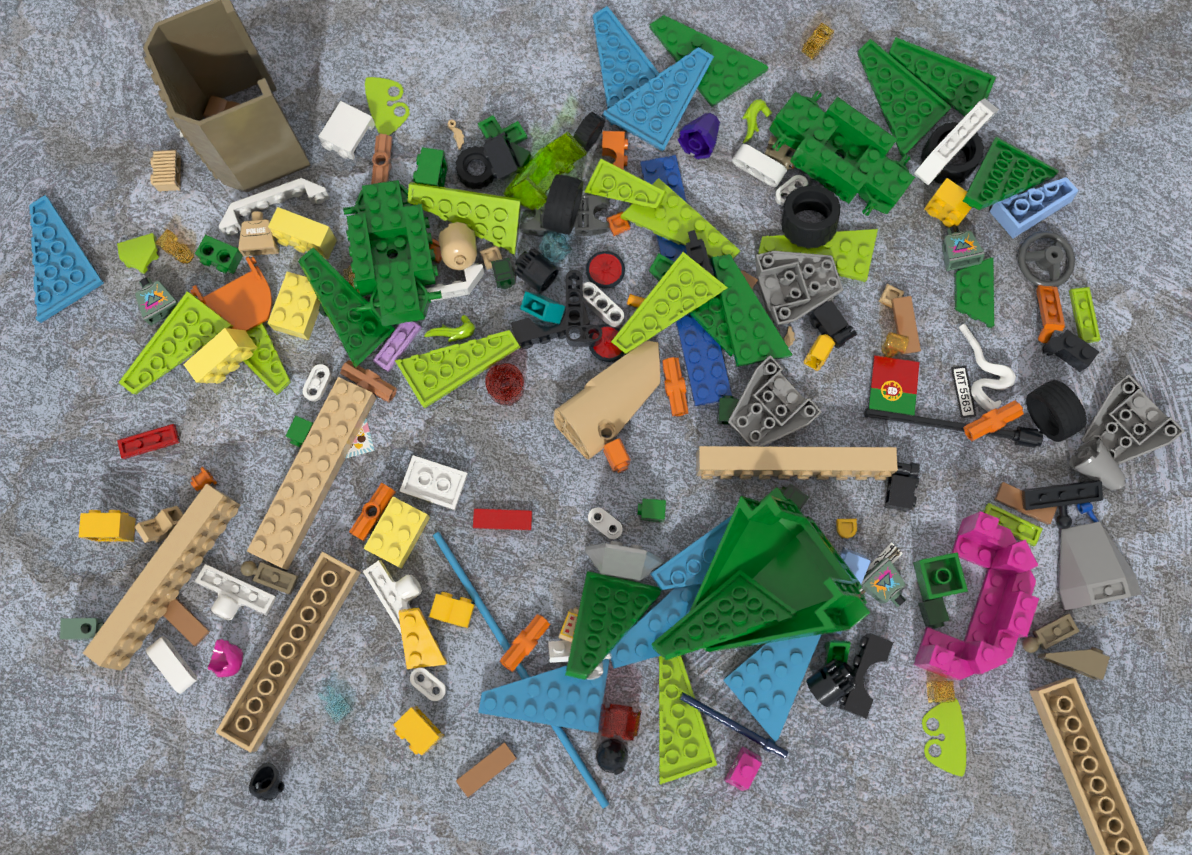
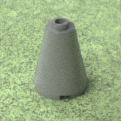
(1098, 464)

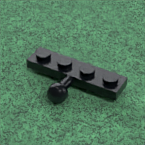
(1062, 496)

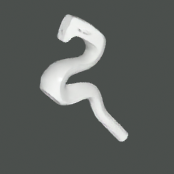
(1006, 373)

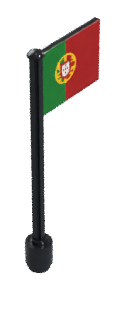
(894, 399)

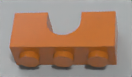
(614, 145)

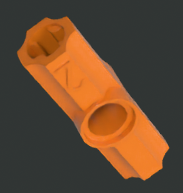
(675, 386)
(993, 420)
(364, 522)
(524, 642)

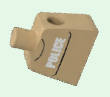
(257, 237)

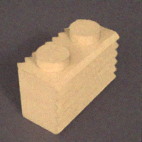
(166, 170)

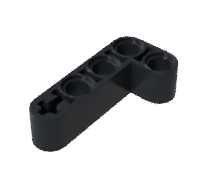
(577, 308)

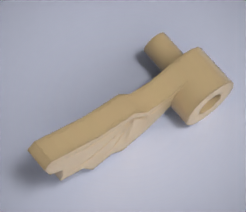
(458, 136)
(789, 337)

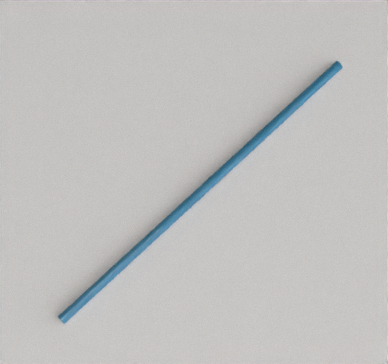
(520, 669)

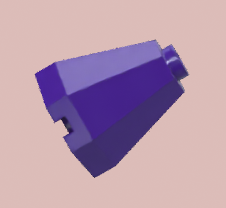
(700, 136)

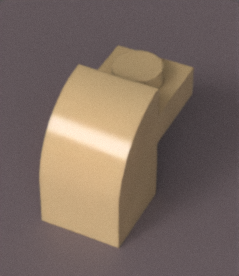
(160, 526)

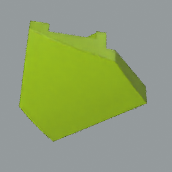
(138, 252)

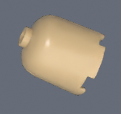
(458, 246)

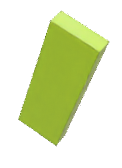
(1084, 314)
(1019, 527)

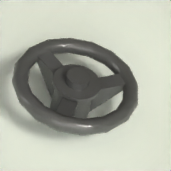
(1047, 259)

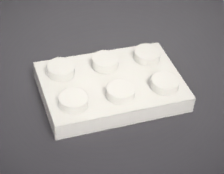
(433, 482)

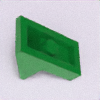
(838, 650)

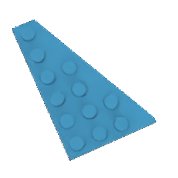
(621, 59)
(659, 104)
(59, 262)
(692, 563)
(637, 642)
(771, 680)
(550, 700)

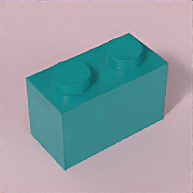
(542, 307)

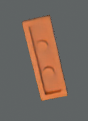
(1050, 312)

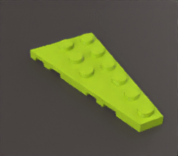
(488, 215)
(676, 219)
(849, 249)
(675, 296)
(178, 338)
(266, 361)
(447, 368)
(682, 734)

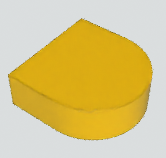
(846, 527)

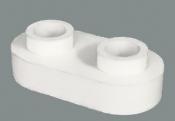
(789, 186)
(315, 383)
(605, 523)
(427, 686)

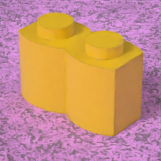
(819, 352)
(452, 610)

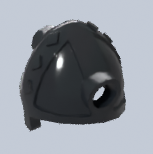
(612, 756)
(268, 782)

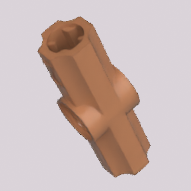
(382, 152)
(369, 380)

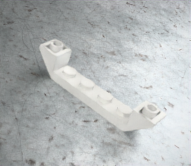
(955, 140)
(231, 224)
(459, 288)

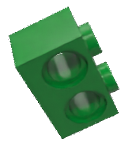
(220, 253)

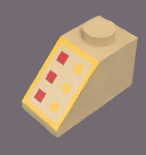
(569, 625)

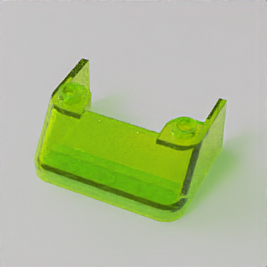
(540, 171)

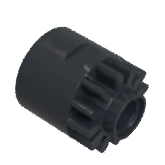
(536, 270)
(831, 682)

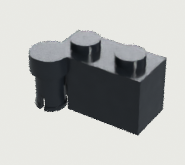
(501, 156)
(832, 323)
(1071, 350)
(902, 487)

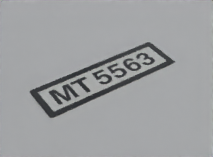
(963, 391)

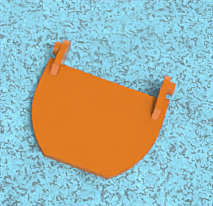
(243, 301)

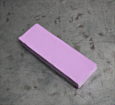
(396, 345)

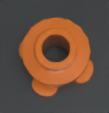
(202, 479)

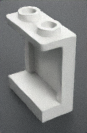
(345, 130)

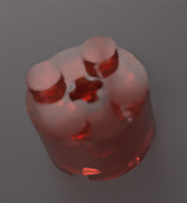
(502, 374)
(619, 721)

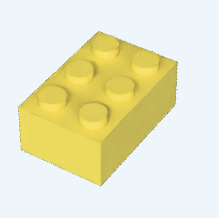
(302, 233)
(295, 307)
(220, 356)
(397, 532)

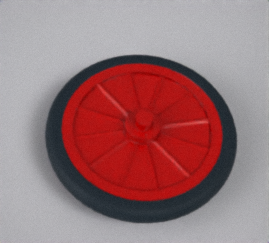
(605, 269)
(606, 350)

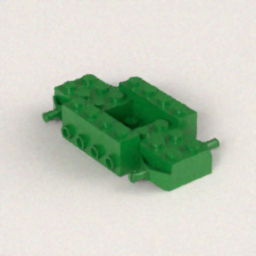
(845, 131)
(384, 226)

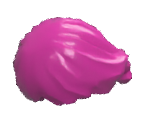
(225, 659)

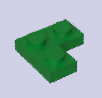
(490, 127)

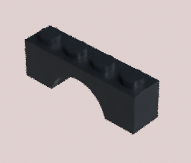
(529, 333)
(873, 650)

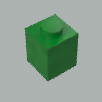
(298, 431)
(652, 510)

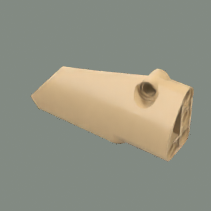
(609, 400)

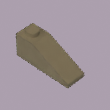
(1089, 662)

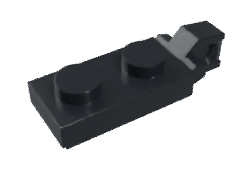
(697, 251)

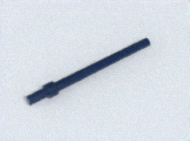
(767, 744)

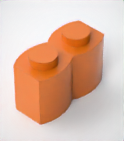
(617, 456)

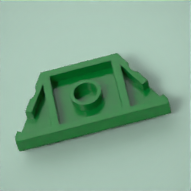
(976, 291)

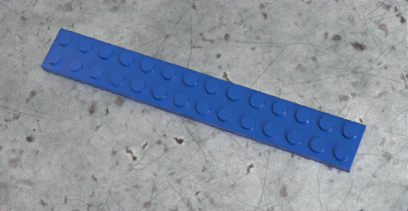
(700, 351)

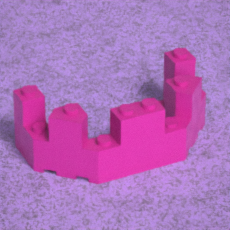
(1002, 608)

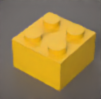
(948, 204)
(107, 527)
(418, 731)

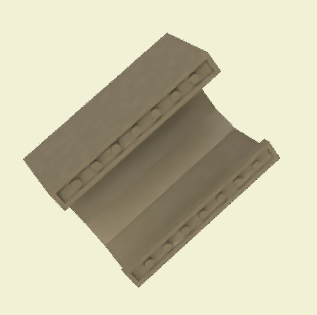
(212, 55)

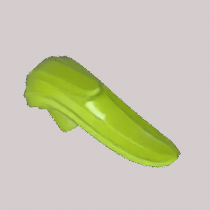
(751, 116)
(454, 334)

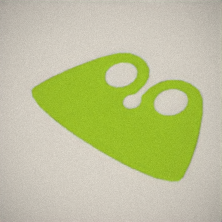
(377, 98)
(954, 745)

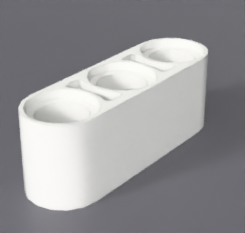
(759, 165)
(605, 313)
(171, 664)

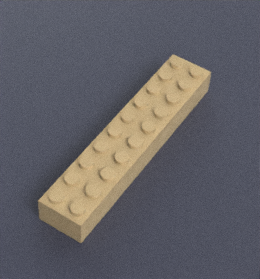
(796, 462)
(312, 474)
(162, 579)
(288, 653)
(1087, 769)

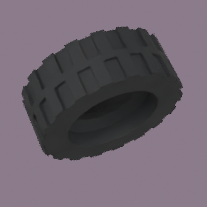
(589, 131)
(465, 177)

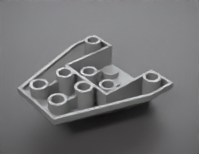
(795, 283)
(770, 407)
(1131, 423)
(623, 562)
(1092, 568)

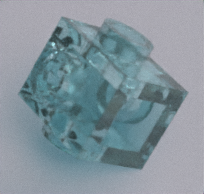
(554, 247)

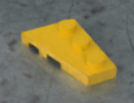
(418, 642)

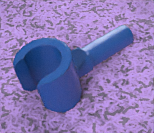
(1087, 507)

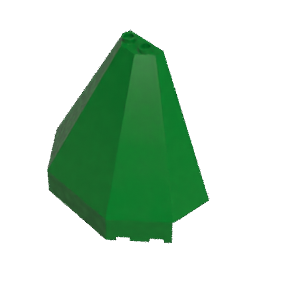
(793, 562)

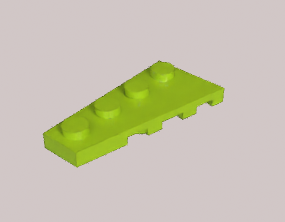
(620, 185)

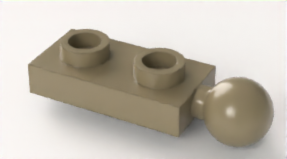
(270, 576)
(1051, 634)

